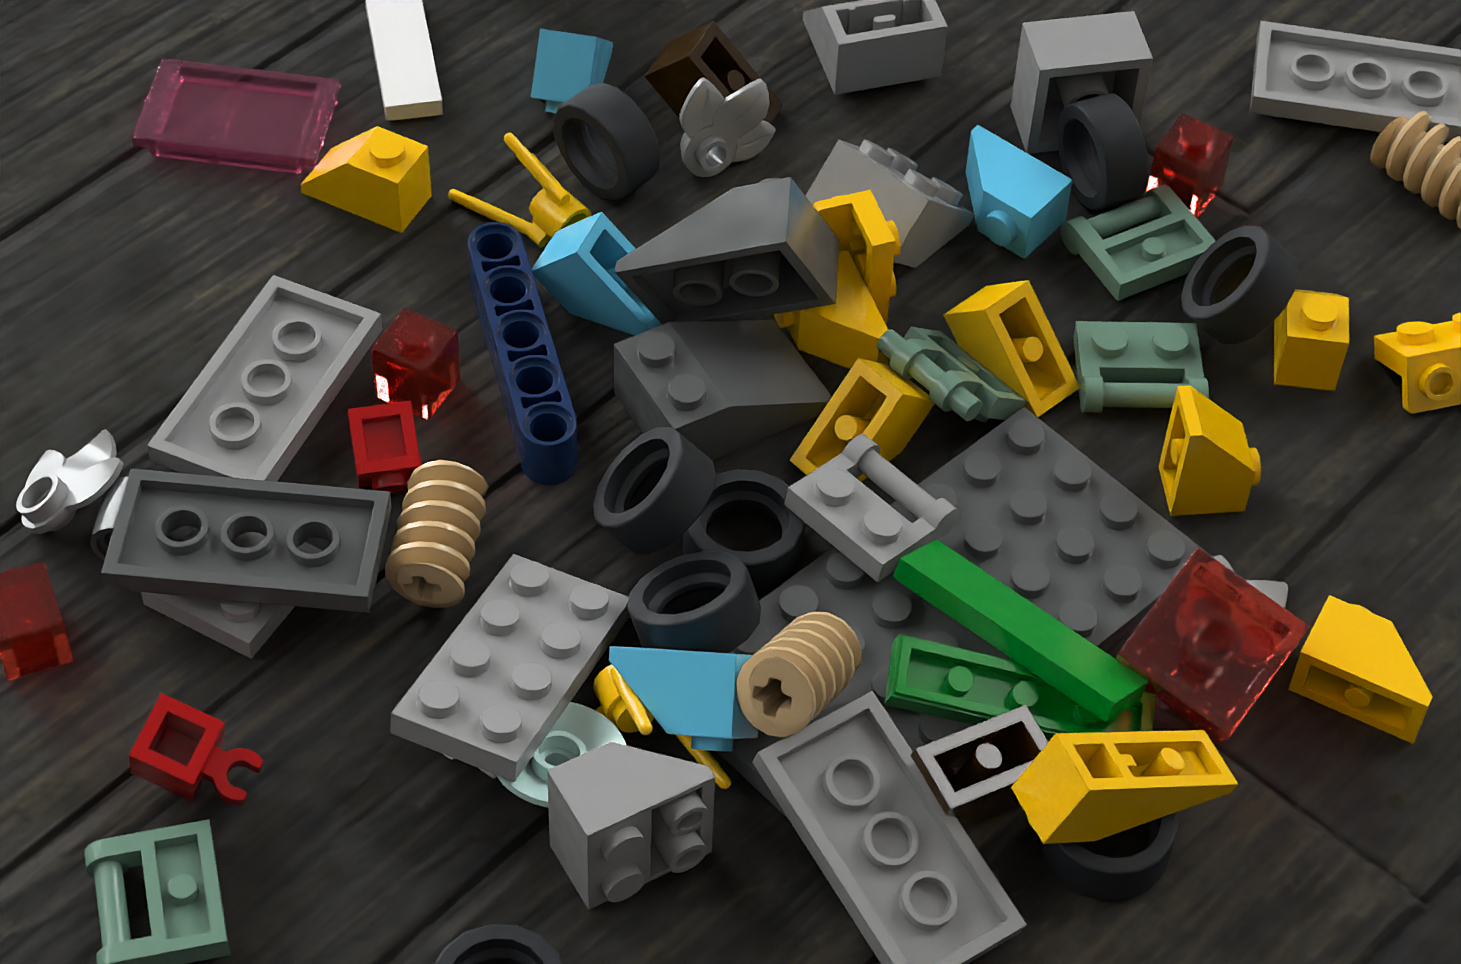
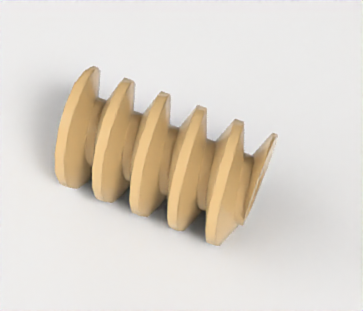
(1422, 161)
(437, 534)
(798, 673)

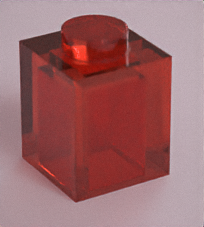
(1191, 162)
(416, 362)
(30, 623)

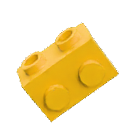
(869, 239)
(1427, 361)

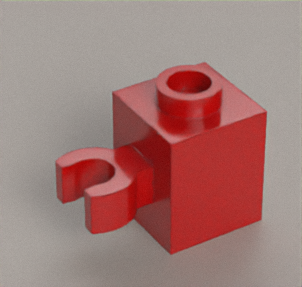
(183, 749)

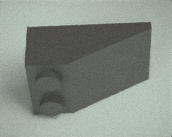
(738, 258)
(716, 382)

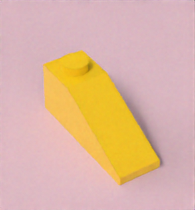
(1118, 780)

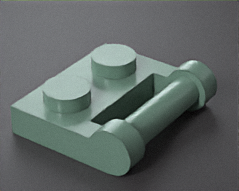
(1142, 254)
(1136, 363)
(180, 894)

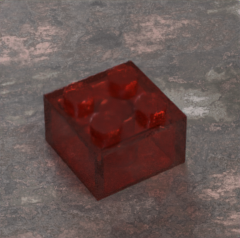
(1211, 645)

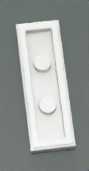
(404, 59)

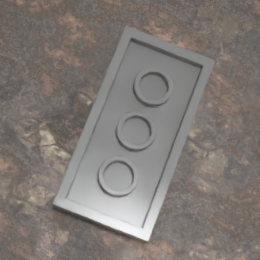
(1353, 79)
(266, 384)
(511, 667)
(886, 841)

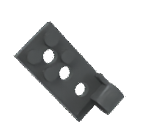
(150, 504)

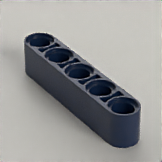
(522, 354)

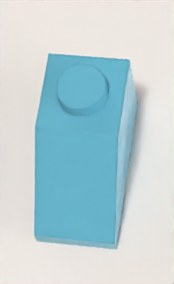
(568, 65)
(1013, 193)
(582, 275)
(688, 692)

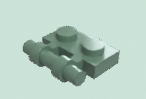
(950, 375)

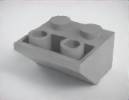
(878, 42)
(920, 207)
(628, 819)

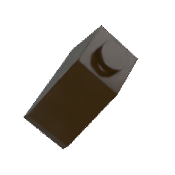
(702, 54)
(978, 765)

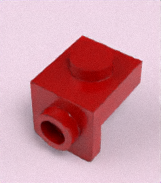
(384, 445)

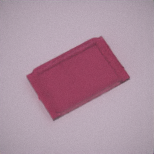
(236, 116)

